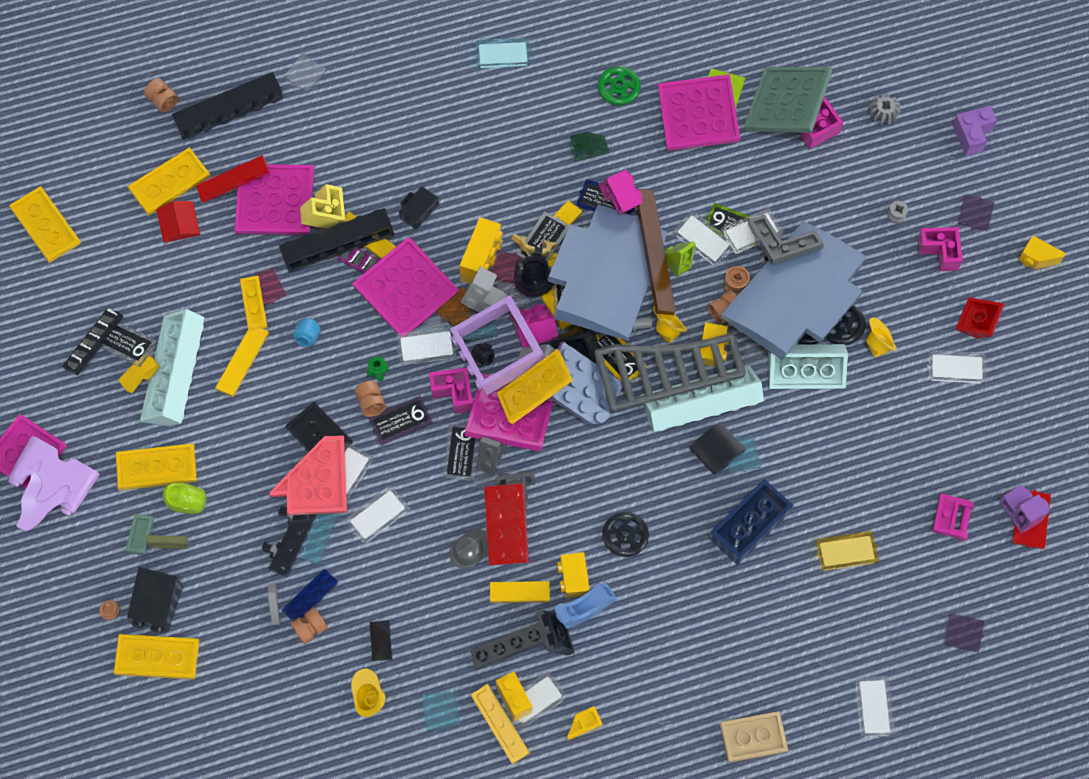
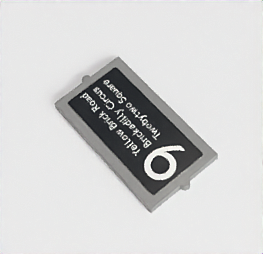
(548, 229)

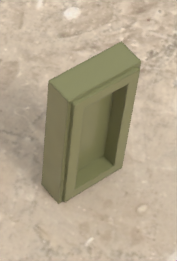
(167, 542)

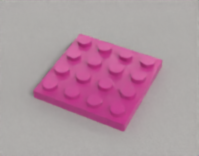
(698, 112)
(274, 201)
(405, 287)
(489, 421)

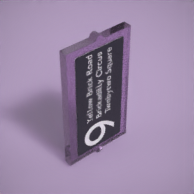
(400, 420)

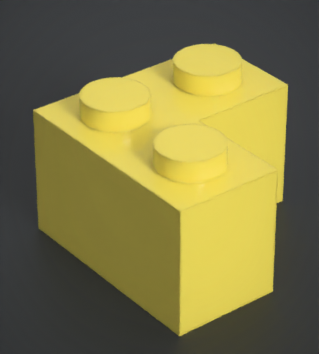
(324, 209)

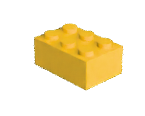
(481, 249)

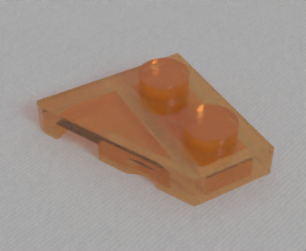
(453, 310)

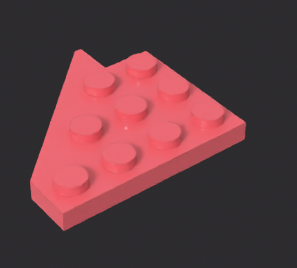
(317, 481)

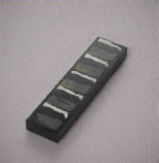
(92, 341)

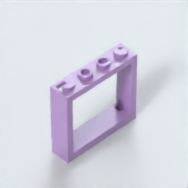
(510, 372)

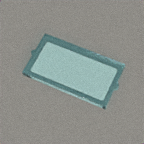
(503, 53)

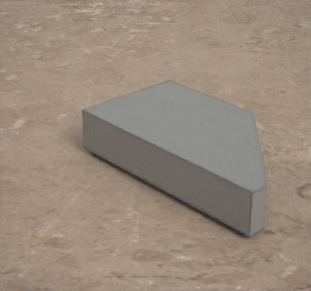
(273, 603)

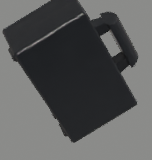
(418, 207)

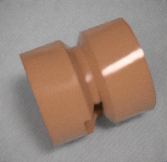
(161, 95)
(736, 279)
(718, 306)
(370, 398)
(309, 625)

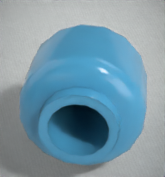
(306, 332)

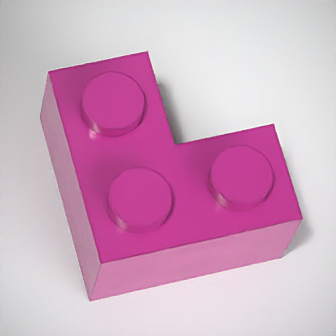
(826, 125)
(621, 191)
(944, 243)
(454, 384)

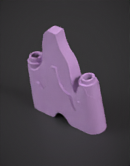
(50, 484)

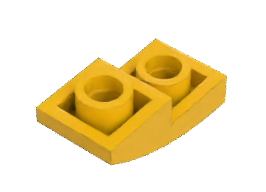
(136, 374)

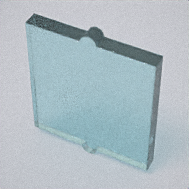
(747, 460)
(440, 710)

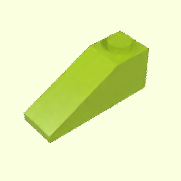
(680, 257)

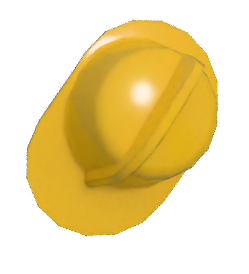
(669, 326)
(879, 338)
(367, 693)

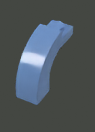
(585, 607)

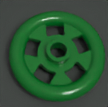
(622, 72)

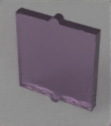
(976, 212)
(964, 632)

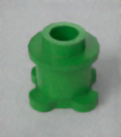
(378, 372)

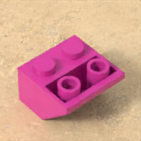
(540, 323)

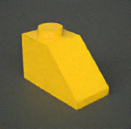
(1040, 254)

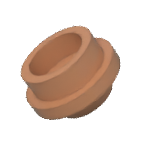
(109, 610)

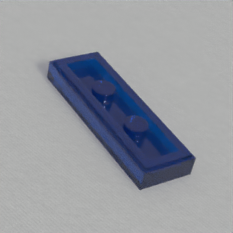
(310, 595)

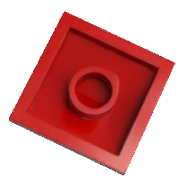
(178, 221)
(979, 318)

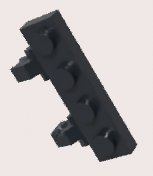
(286, 551)

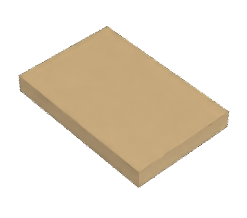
(753, 737)

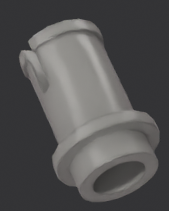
(642, 323)

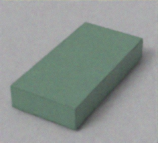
(140, 528)

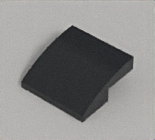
(717, 448)

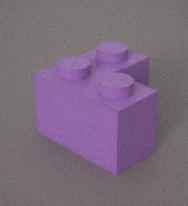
(971, 128)
(1024, 508)

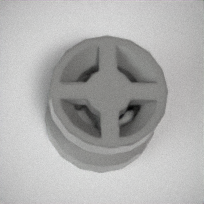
(896, 216)

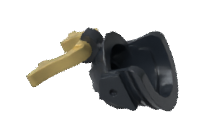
(533, 272)

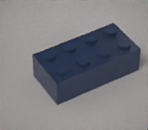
(750, 521)

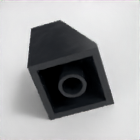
(154, 600)

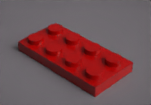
(506, 524)

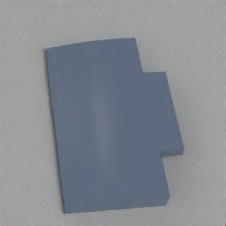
(602, 273)
(798, 295)

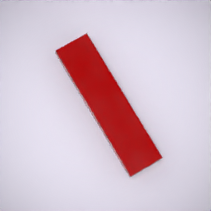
(232, 179)

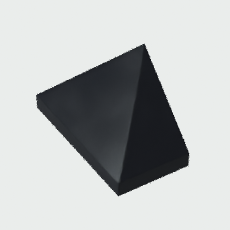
(380, 640)

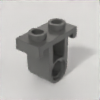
(489, 455)
(522, 477)

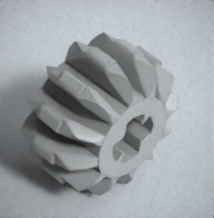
(891, 109)

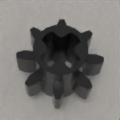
(483, 354)

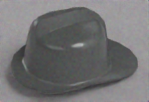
(469, 549)

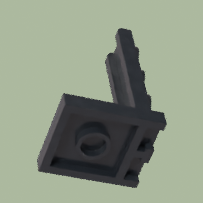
(547, 631)

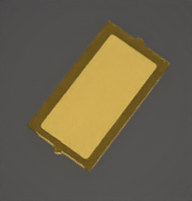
(847, 550)

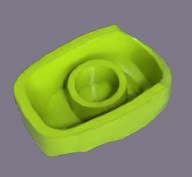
(184, 498)

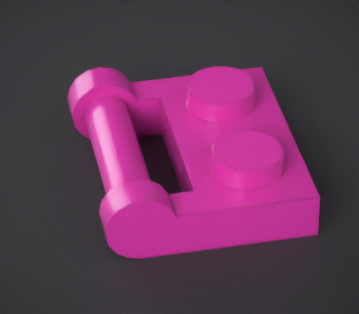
(946, 516)

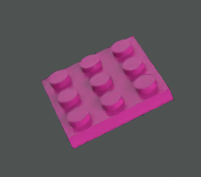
(15, 440)

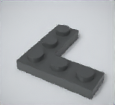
(778, 250)

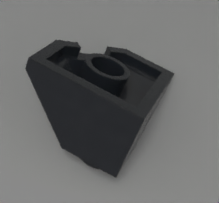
(581, 340)

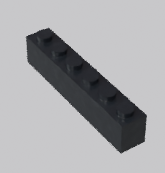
(227, 106)
(336, 240)

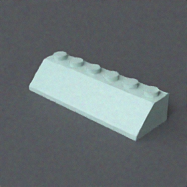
(176, 356)
(704, 401)

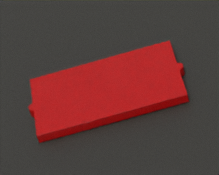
(1035, 536)

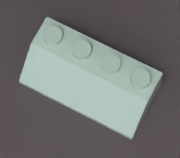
(809, 367)

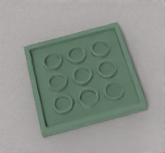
(788, 99)

